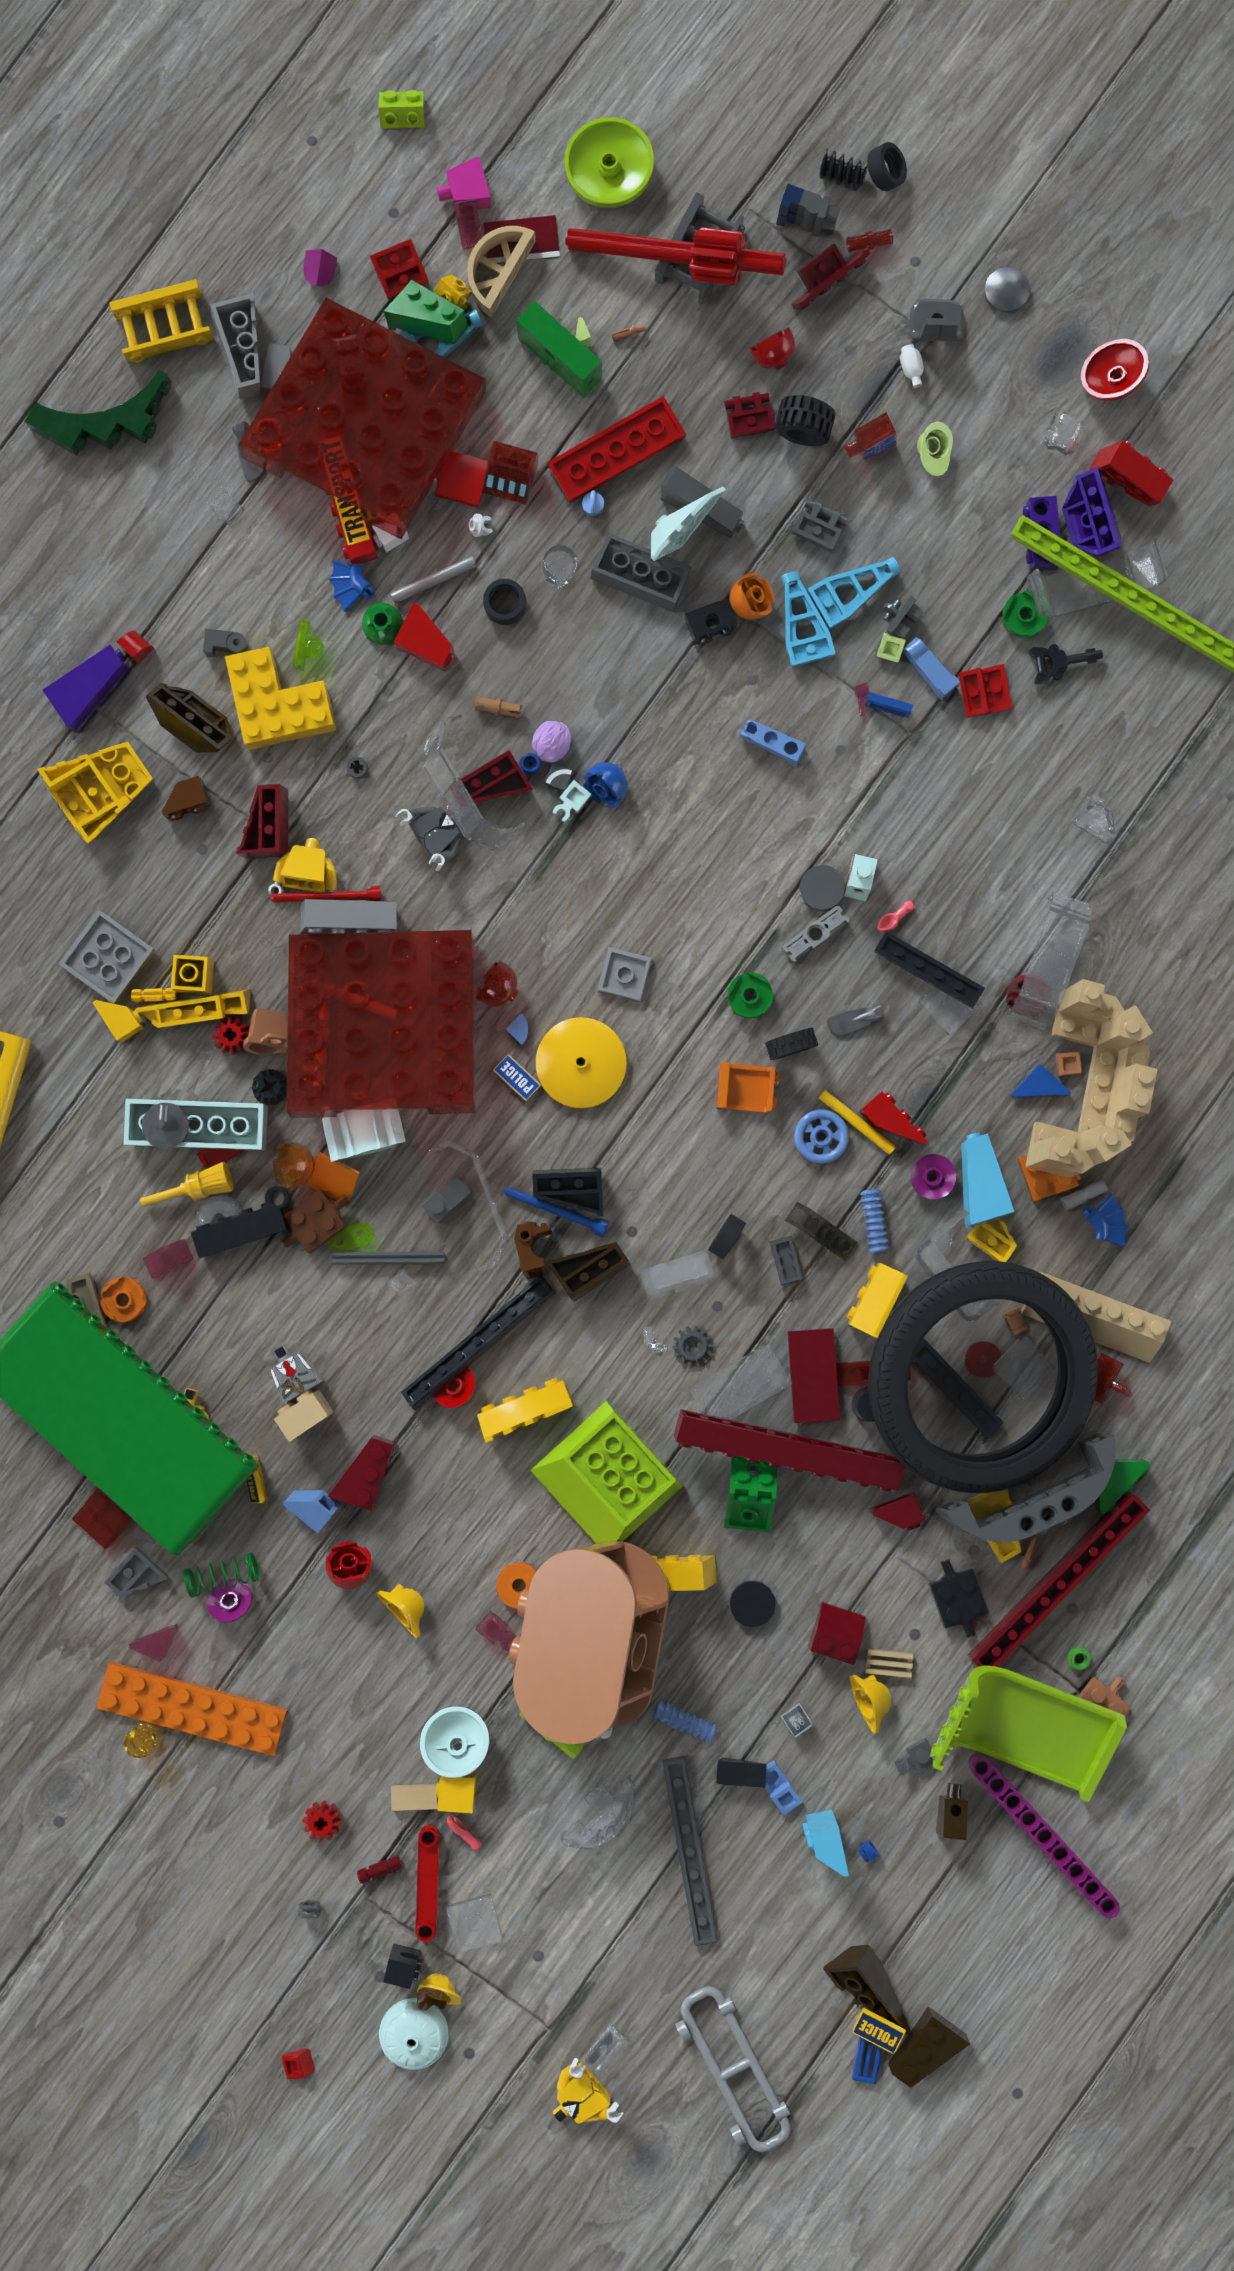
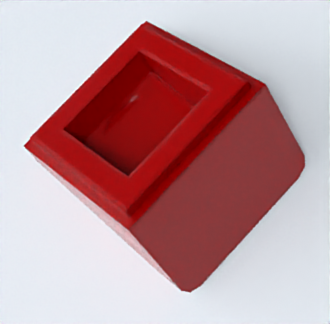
(298, 2064)

